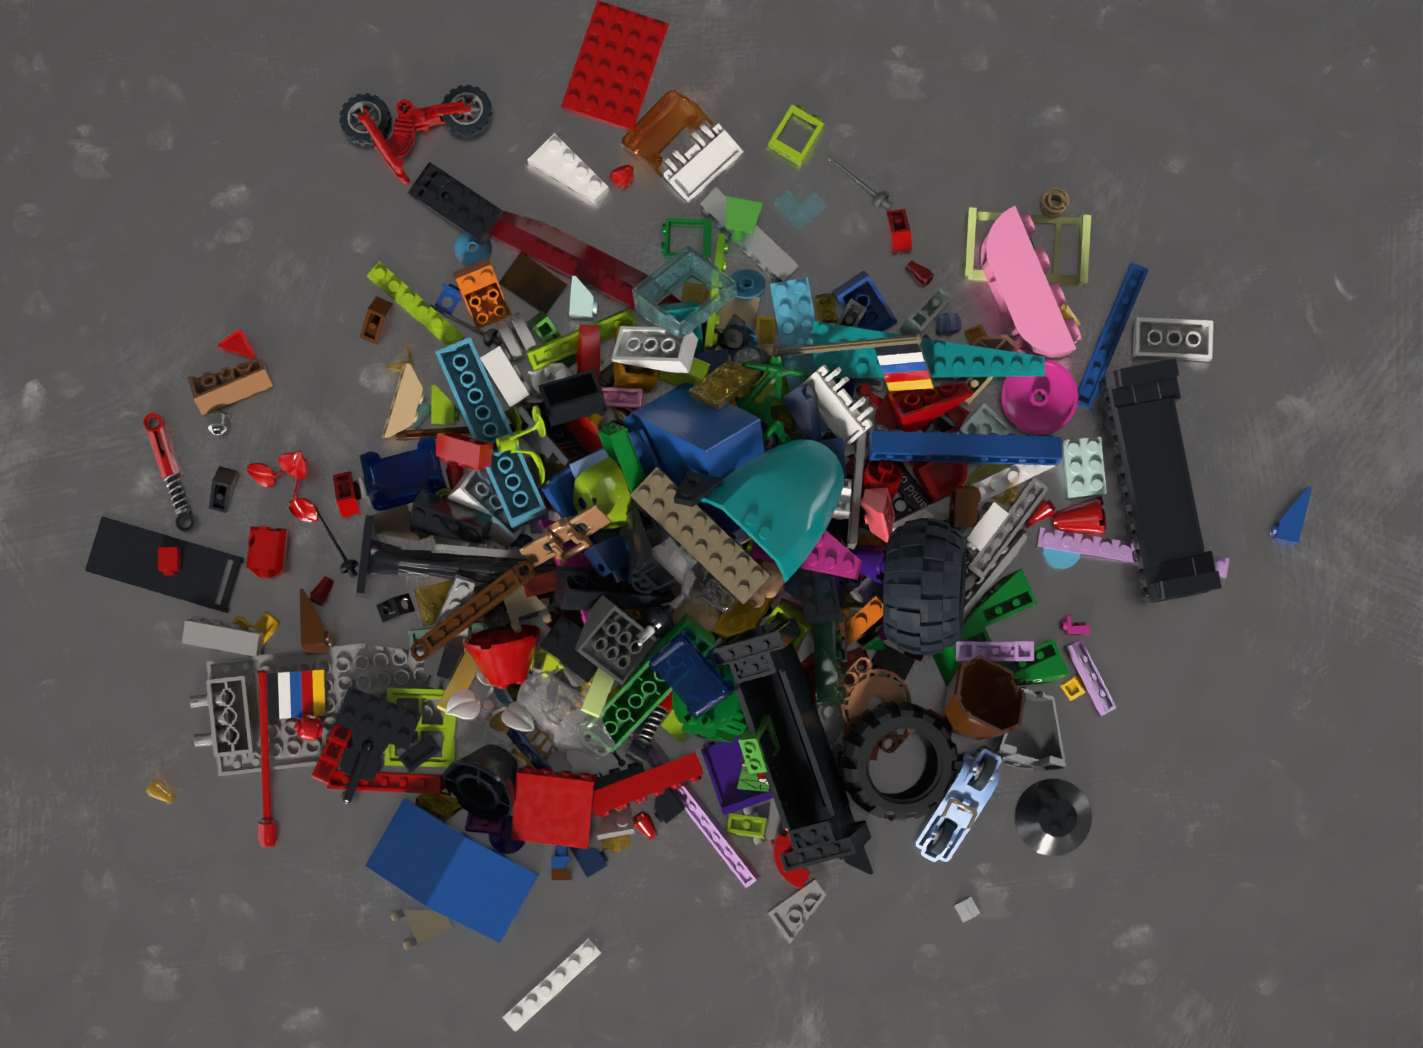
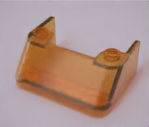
(661, 126)

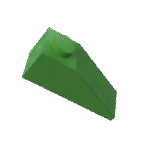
(547, 332)

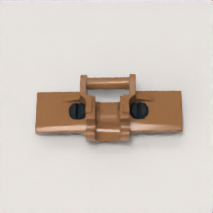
(567, 528)

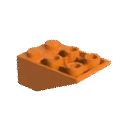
(482, 293)

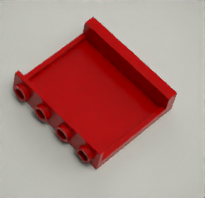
(553, 807)

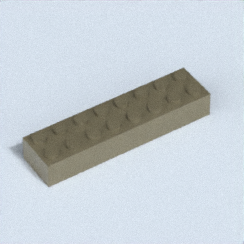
(701, 536)

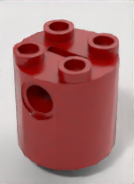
(881, 475)
(266, 551)

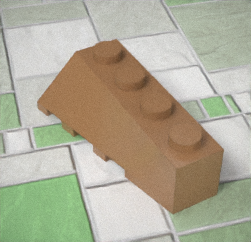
(229, 385)

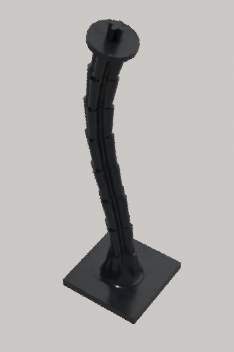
(384, 558)

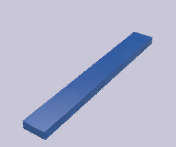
(1111, 334)

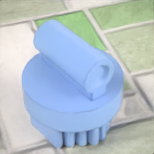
(948, 323)

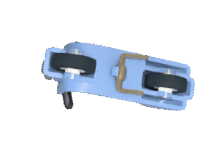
(961, 805)

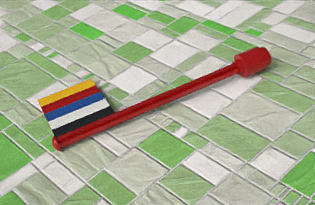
(282, 697)

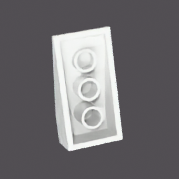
(654, 349)

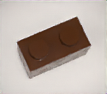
(964, 506)

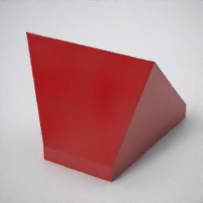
(238, 344)

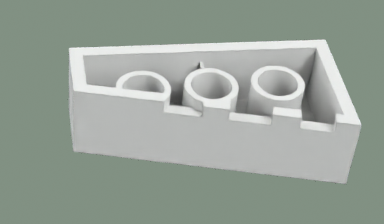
(565, 166)
(477, 494)

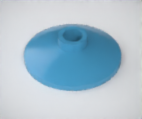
(468, 257)
(749, 283)

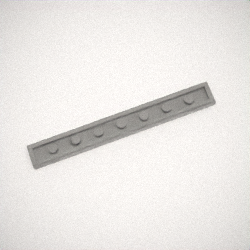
(856, 484)

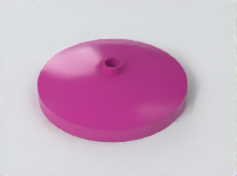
(1051, 413)

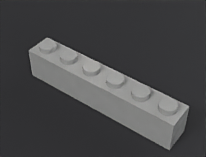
(758, 245)

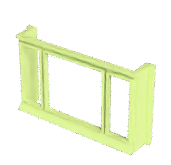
(1068, 280)

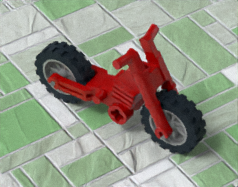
(449, 112)

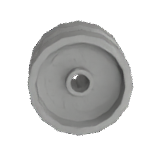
(516, 336)

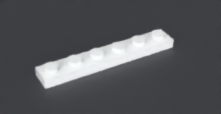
(551, 985)

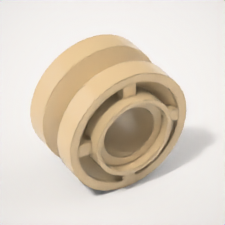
(1052, 210)

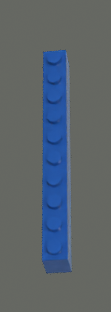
(965, 448)

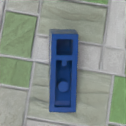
(1291, 522)

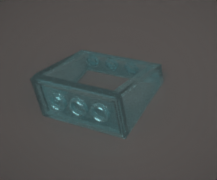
(671, 276)

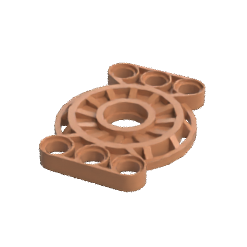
(867, 686)

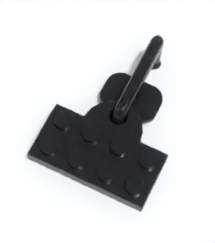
(372, 721)

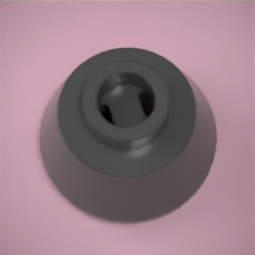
(217, 422)

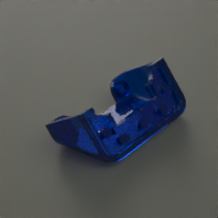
(402, 476)
(690, 674)

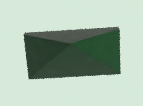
(872, 641)

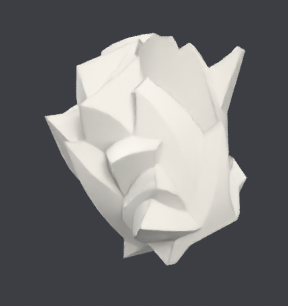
(547, 374)

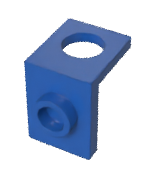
(449, 291)

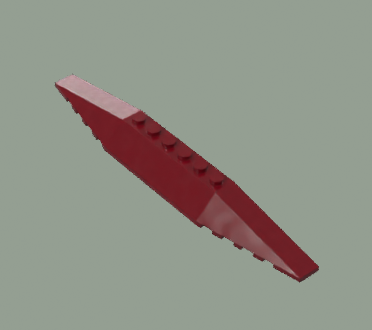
(575, 258)

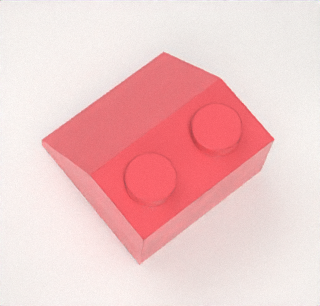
(878, 512)

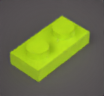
(747, 825)

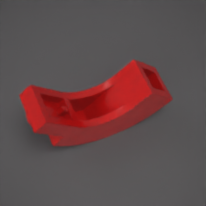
(795, 877)

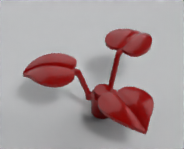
(296, 466)

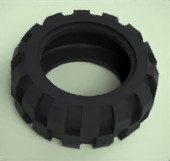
(937, 774)

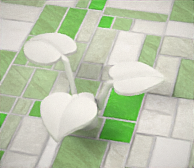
(467, 707)

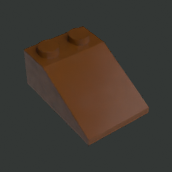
(314, 636)

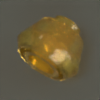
(497, 723)

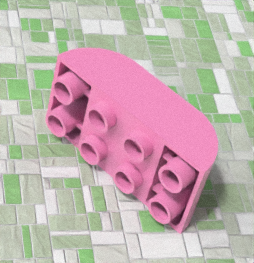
(1021, 288)

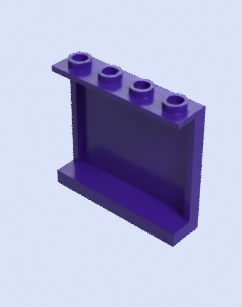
(724, 768)

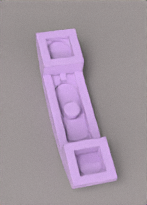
(996, 650)

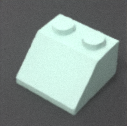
(581, 302)

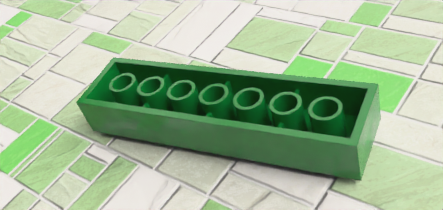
(646, 689)

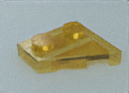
(440, 805)

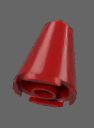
(1082, 517)

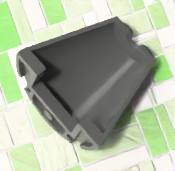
(1038, 739)

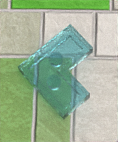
(798, 213)

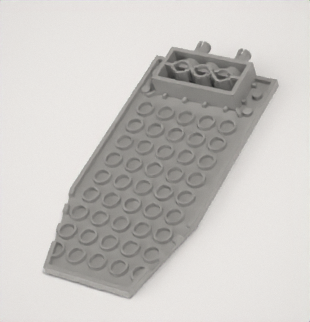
(235, 702)

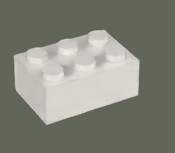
(506, 377)

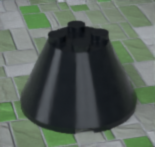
(1053, 817)

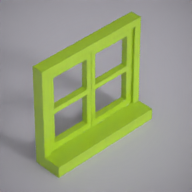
(447, 728)

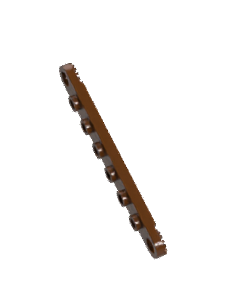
(472, 610)

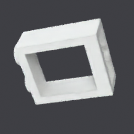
(990, 520)

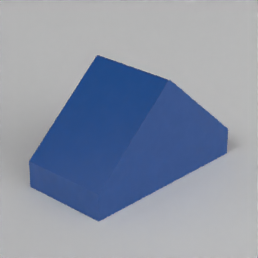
(698, 439)
(451, 871)

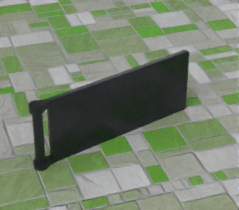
(131, 557)

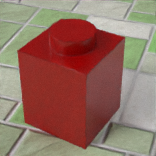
(169, 560)

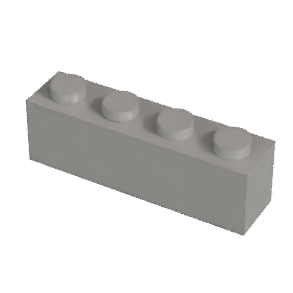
(223, 637)

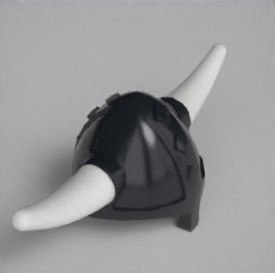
(658, 619)

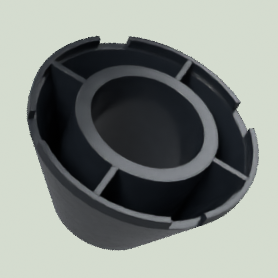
(484, 782)

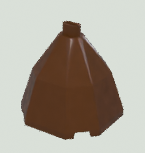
(983, 700)

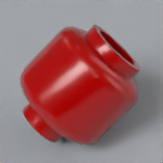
(309, 727)

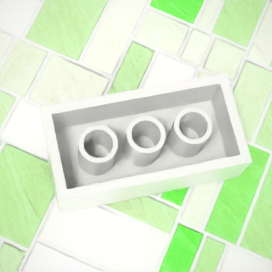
(1172, 339)

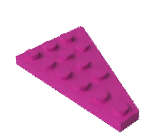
(827, 557)

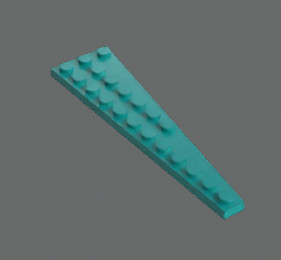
(942, 357)

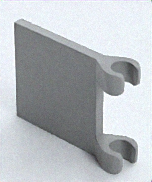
(766, 810)

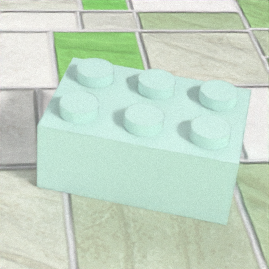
(1083, 468)

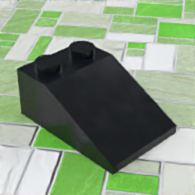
(561, 645)

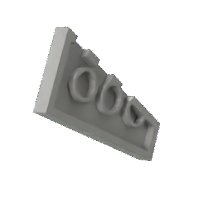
(459, 593)

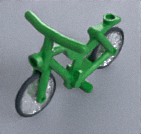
(754, 360)

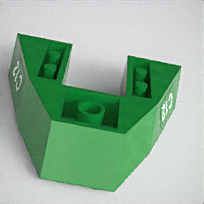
(1002, 600)

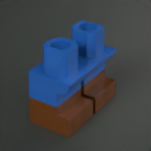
(559, 864)

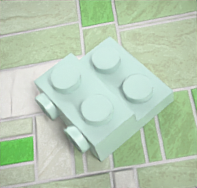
(986, 422)

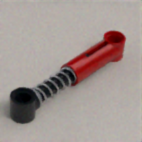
(169, 470)
(640, 747)

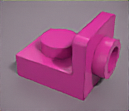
(1078, 629)

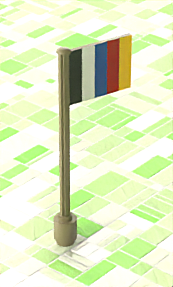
(899, 358)

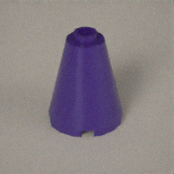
(873, 561)

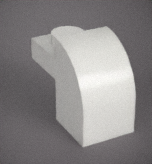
(843, 507)

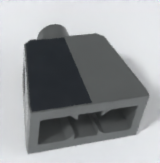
(442, 665)

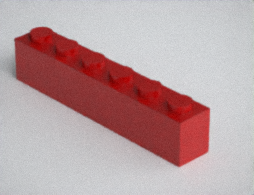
(646, 783)

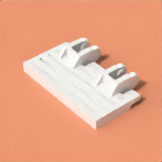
(703, 163)
(834, 406)

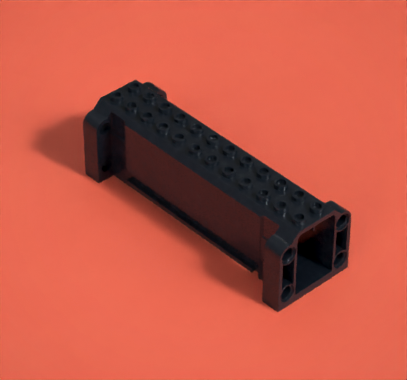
(1156, 482)
(804, 770)

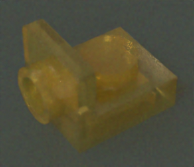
(695, 292)

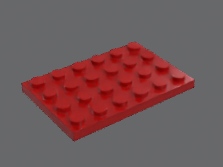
(615, 65)

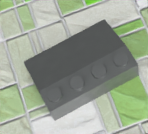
(612, 640)

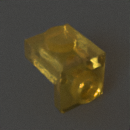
(826, 308)

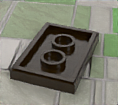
(533, 283)

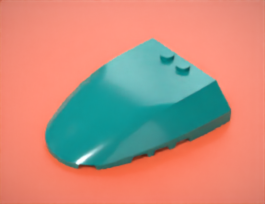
(784, 499)

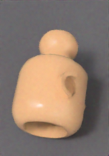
(771, 587)

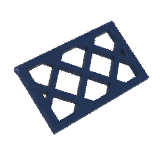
(527, 749)

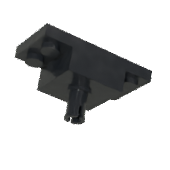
(557, 443)

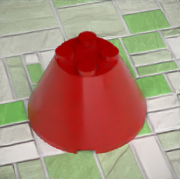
(503, 654)

